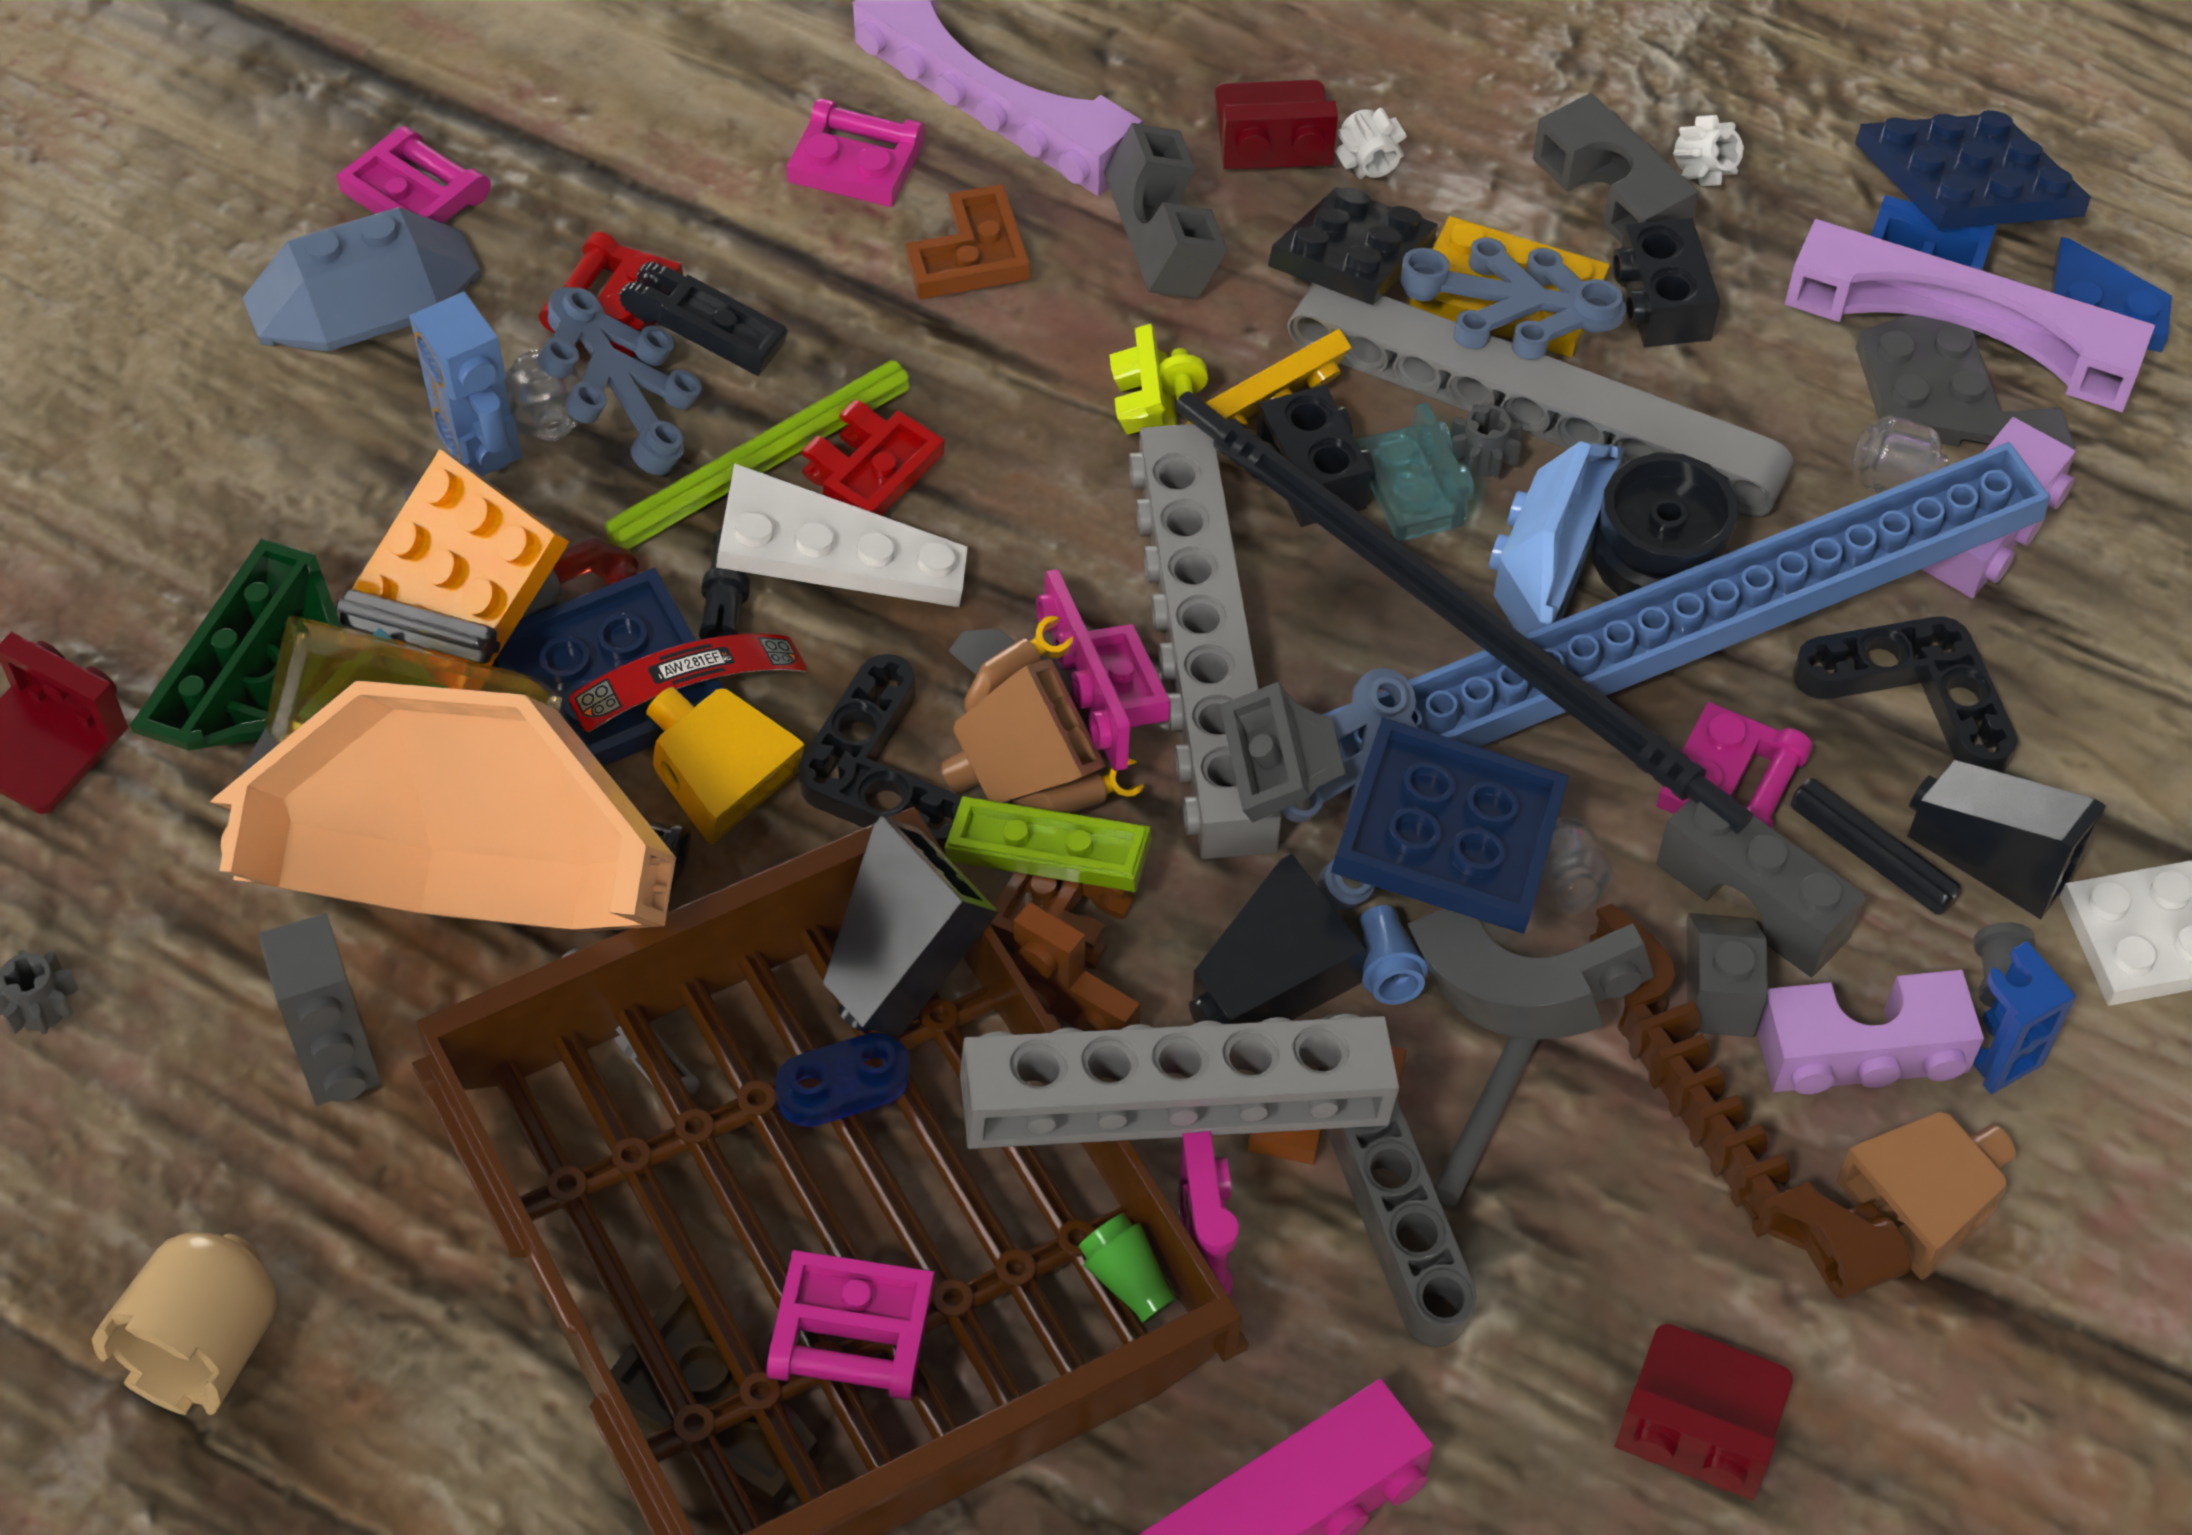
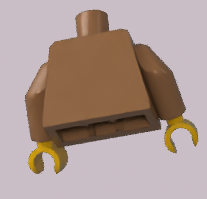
(1027, 735)

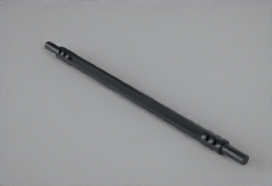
(1614, 725)

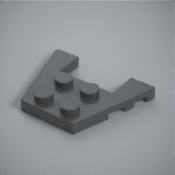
(1938, 379)

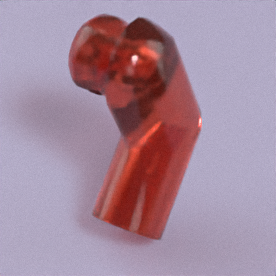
(597, 557)

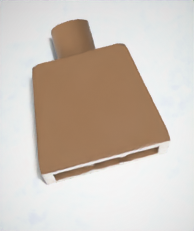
(1930, 1183)

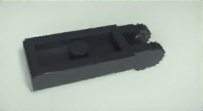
(704, 316)

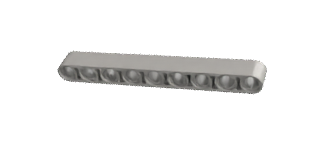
(1541, 393)

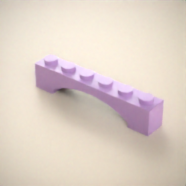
(1059, 130)
(2080, 343)

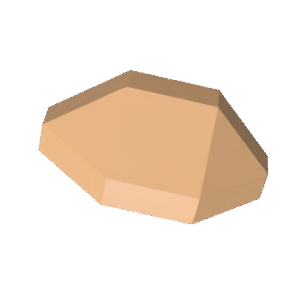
(447, 813)

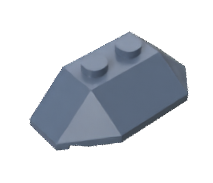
(358, 280)

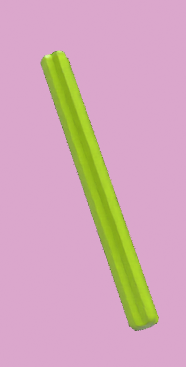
(758, 454)

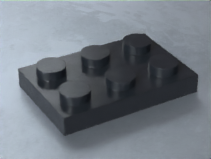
(1352, 244)

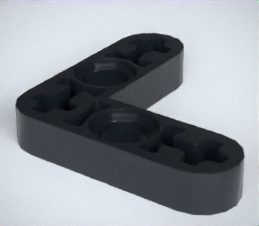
(1932, 669)
(857, 768)

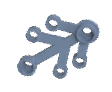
(1578, 304)
(580, 317)
(1363, 712)

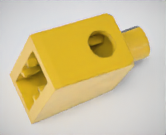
(720, 757)

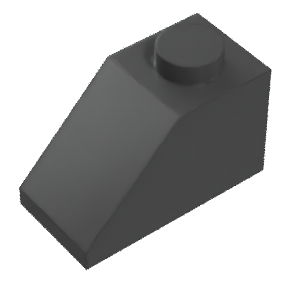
(1726, 973)

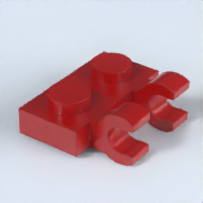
(884, 466)

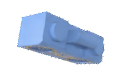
(466, 384)

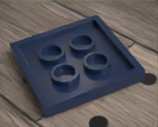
(1972, 170)
(593, 637)
(1451, 825)

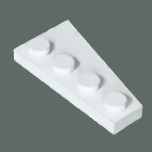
(822, 541)

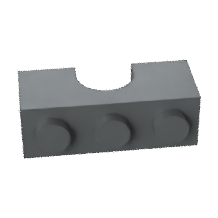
(1593, 145)
(1172, 242)
(1801, 902)
(319, 1009)

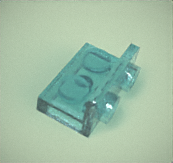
(1419, 477)

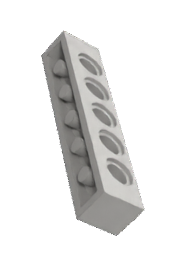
(1150, 1104)

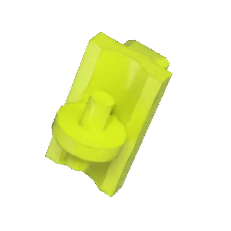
(1160, 379)

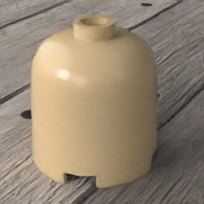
(190, 1320)

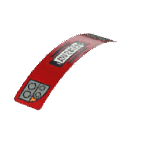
(678, 668)

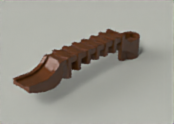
(1848, 1246)

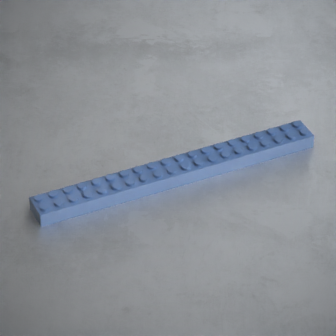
(1736, 596)

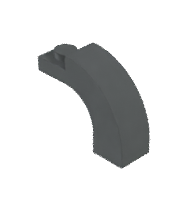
(1523, 993)

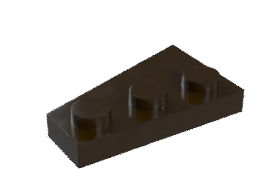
(709, 1382)

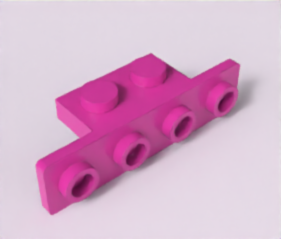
(1107, 673)

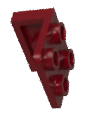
(1275, 124)
(52, 723)
(1706, 1410)

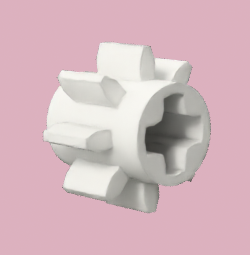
(1370, 143)
(1708, 150)

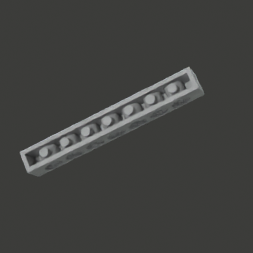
(1203, 627)

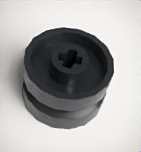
(1661, 519)

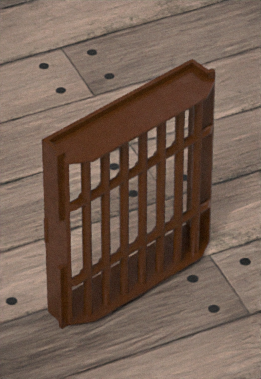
(701, 951)

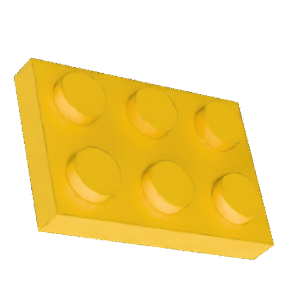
(1456, 244)

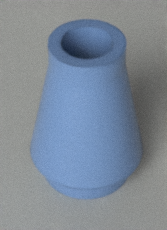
(1392, 962)

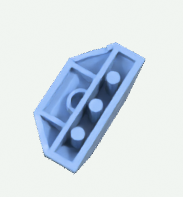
(1551, 535)

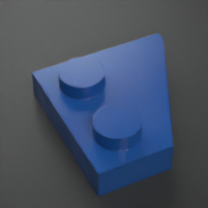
(2101, 283)

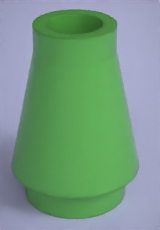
(1128, 1267)

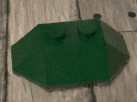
(227, 669)

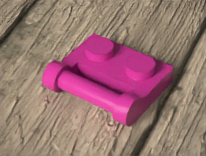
(851, 165)
(385, 180)
(1725, 747)
(1202, 1203)
(857, 1303)

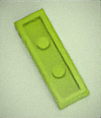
(1048, 843)

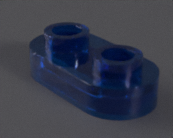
(845, 1079)

